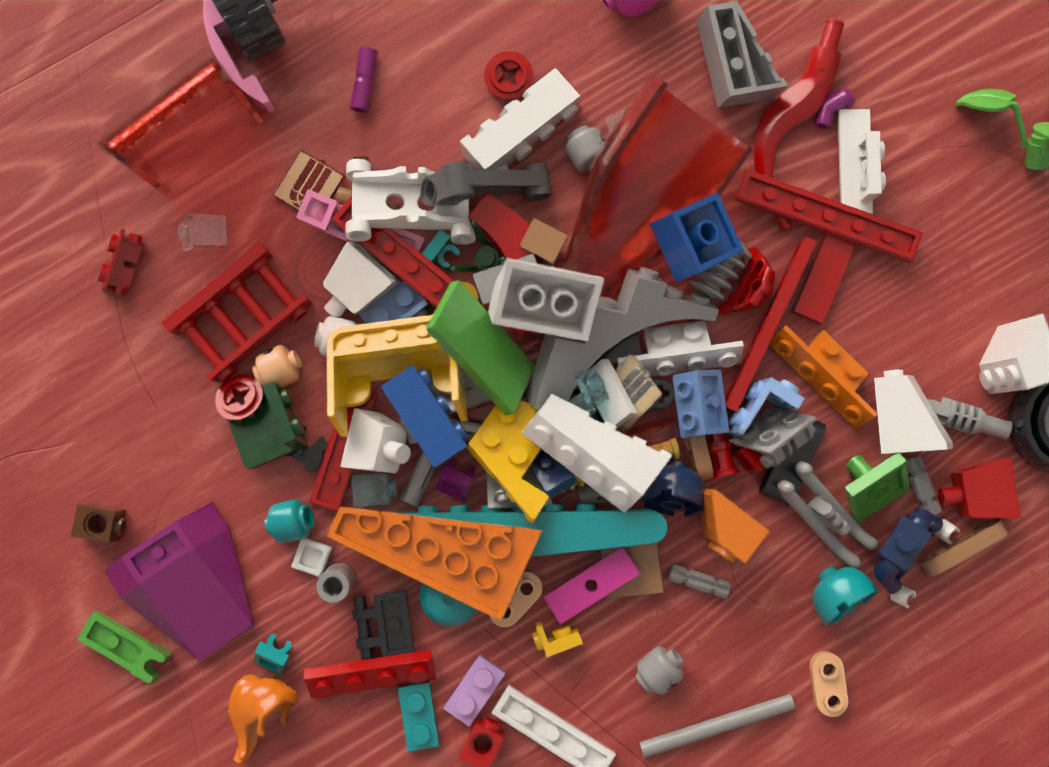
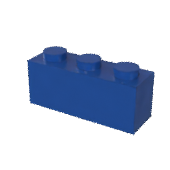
(425, 415)

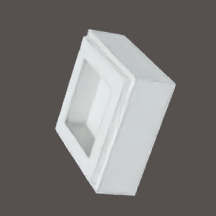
(311, 557)

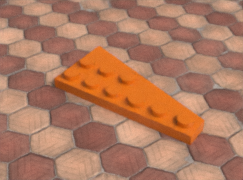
(457, 557)

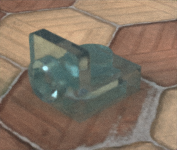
(373, 489)

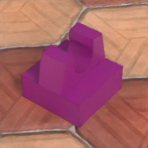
(454, 481)

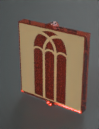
(307, 174)

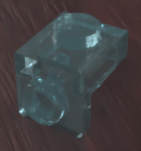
(592, 391)

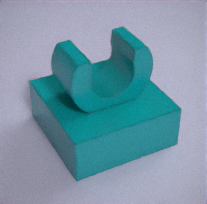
(438, 248)
(272, 658)

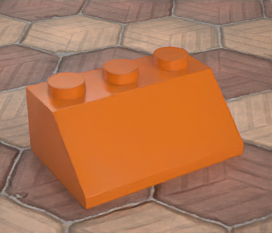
(729, 528)

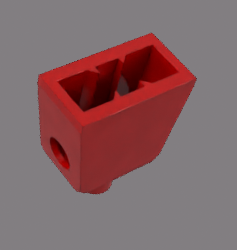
(983, 491)

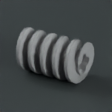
(713, 279)

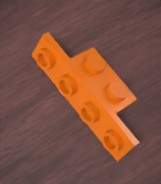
(828, 371)

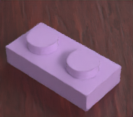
(474, 690)

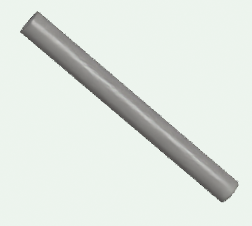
(717, 725)

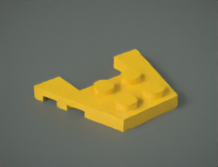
(508, 456)

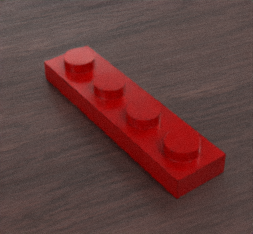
(370, 674)

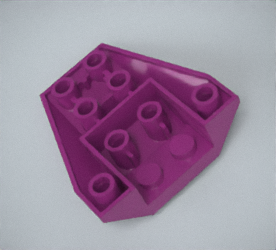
(187, 582)

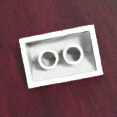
(545, 299)
(1017, 356)

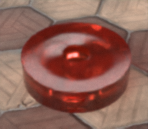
(656, 431)

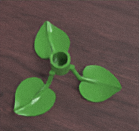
(998, 100)

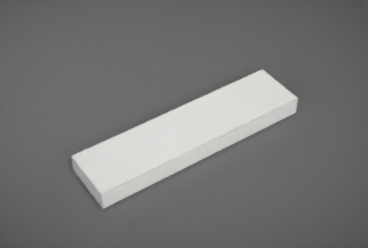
(551, 730)

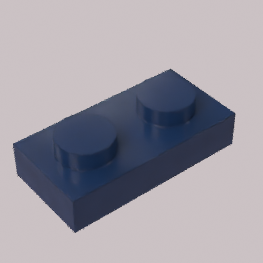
(552, 474)

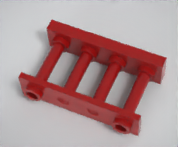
(208, 301)

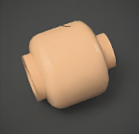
(278, 366)

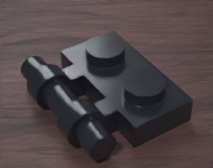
(393, 624)

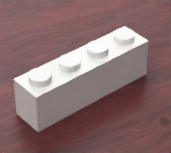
(596, 452)

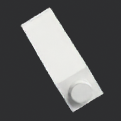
(906, 416)

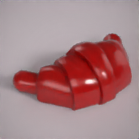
(753, 287)

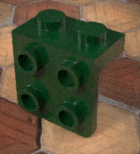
(271, 431)

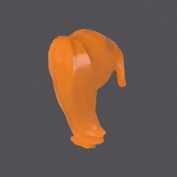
(251, 704)

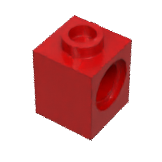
(479, 756)

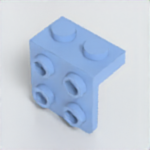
(781, 394)

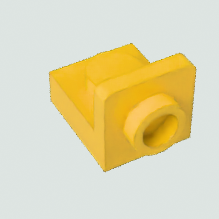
(562, 640)

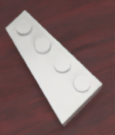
(522, 124)

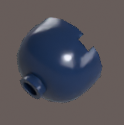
(676, 489)

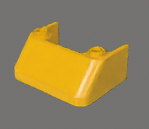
(380, 353)

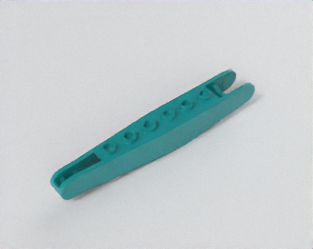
(568, 529)

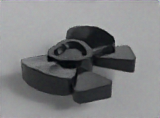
(312, 456)

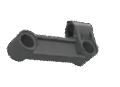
(458, 183)

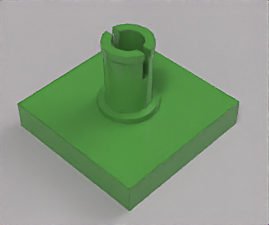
(875, 486)

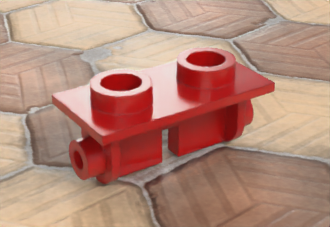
(122, 250)

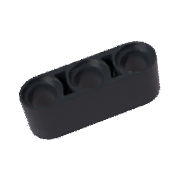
(786, 469)

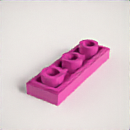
(577, 595)

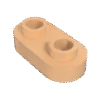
(521, 602)
(828, 684)

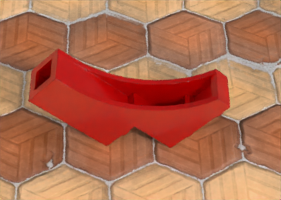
(504, 230)

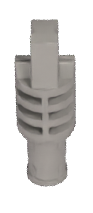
(969, 419)

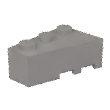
(734, 57)

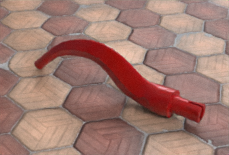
(798, 102)

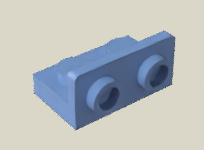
(396, 304)
(700, 403)

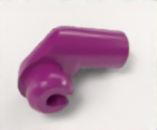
(839, 99)

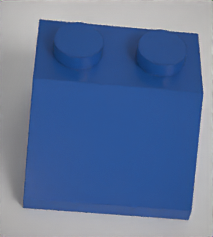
(696, 237)

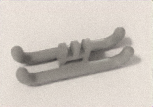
(826, 512)

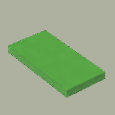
(481, 347)

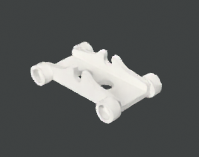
(370, 210)

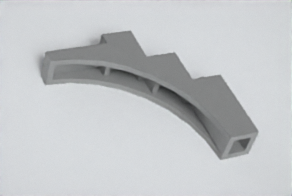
(641, 304)

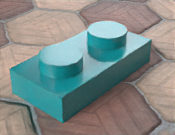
(418, 716)

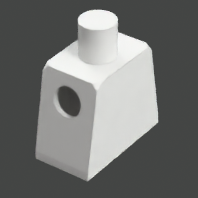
(356, 280)
(375, 443)

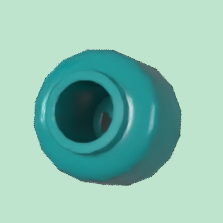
(289, 521)

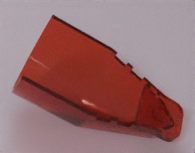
(645, 170)

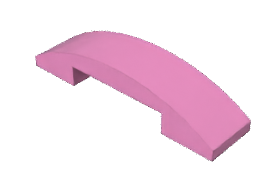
(215, 29)
(319, 210)

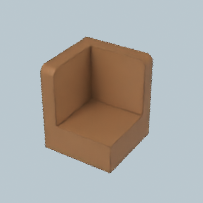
(544, 242)

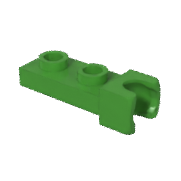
(123, 646)

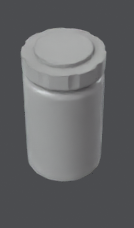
(335, 582)

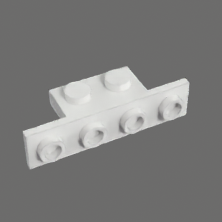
(859, 159)
(685, 349)

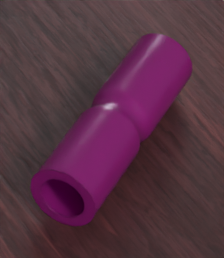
(364, 75)

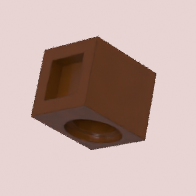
(86, 523)

